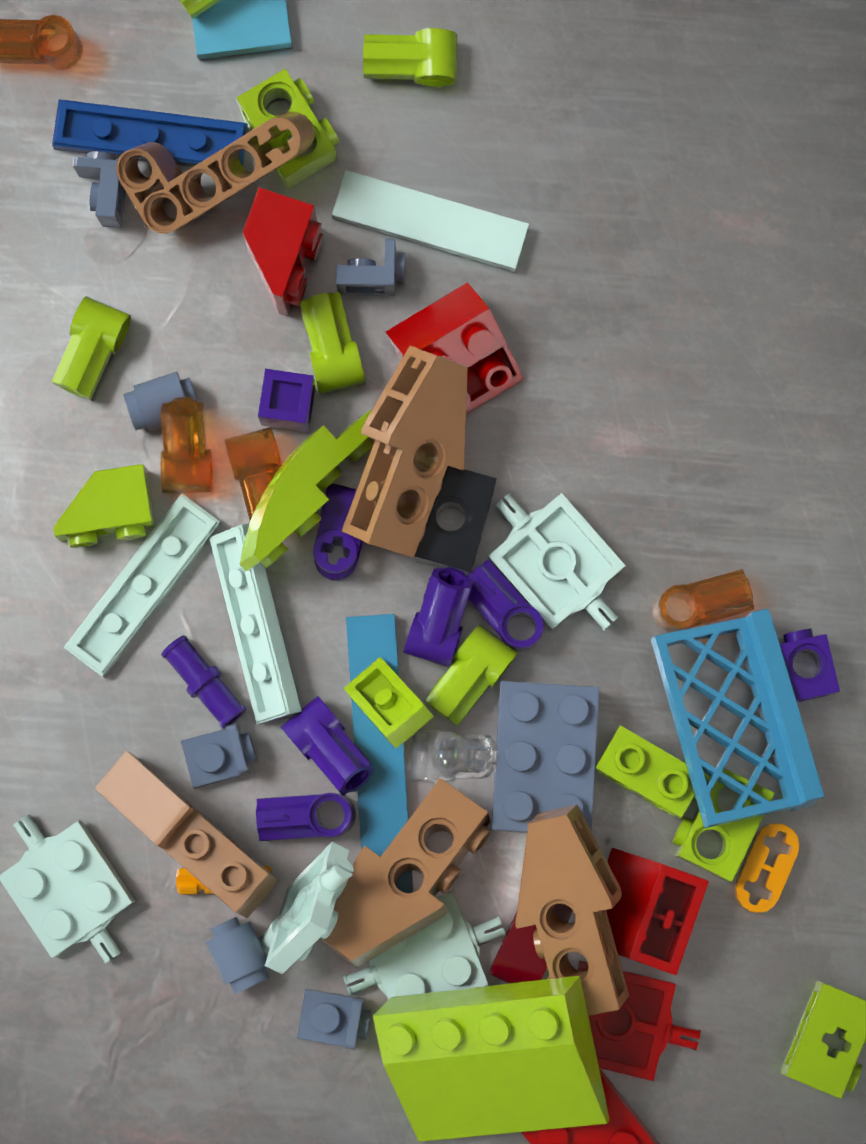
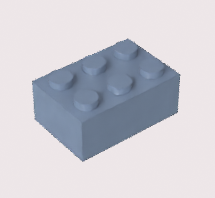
(543, 752)

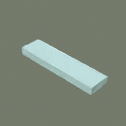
(430, 221)
(142, 585)
(255, 629)

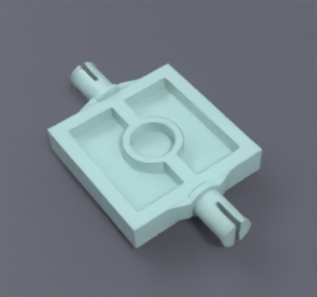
(556, 561)
(66, 889)
(307, 909)
(431, 960)

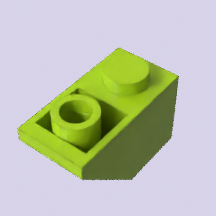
(107, 504)

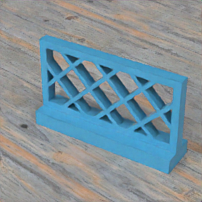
(777, 712)

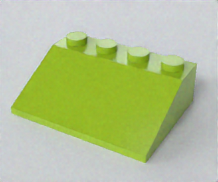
(493, 1059)

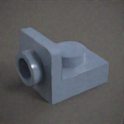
(107, 195)
(365, 278)
(218, 756)
(333, 1019)

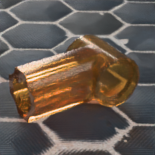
(28, 40)
(185, 458)
(253, 463)
(707, 601)

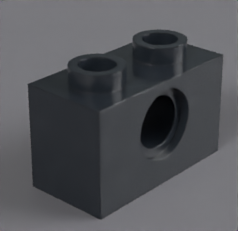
(458, 548)

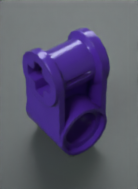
(330, 535)

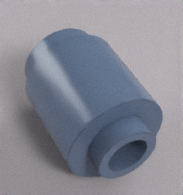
(147, 399)
(237, 954)

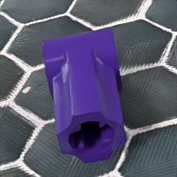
(500, 602)
(437, 625)
(322, 739)
(300, 817)

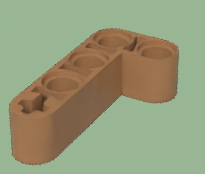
(223, 167)

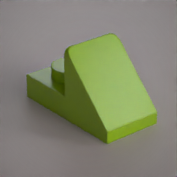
(388, 702)

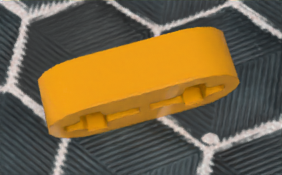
(777, 873)

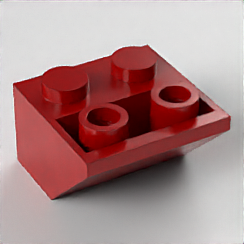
(280, 240)
(465, 332)
(655, 910)

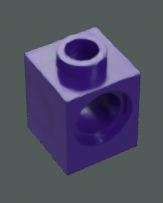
(287, 400)
(825, 680)

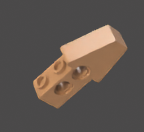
(416, 436)
(186, 835)
(569, 869)
(372, 908)

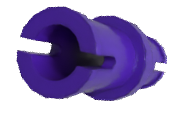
(203, 681)

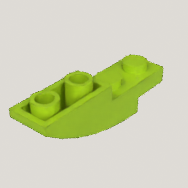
(296, 491)

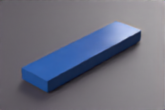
(115, 129)

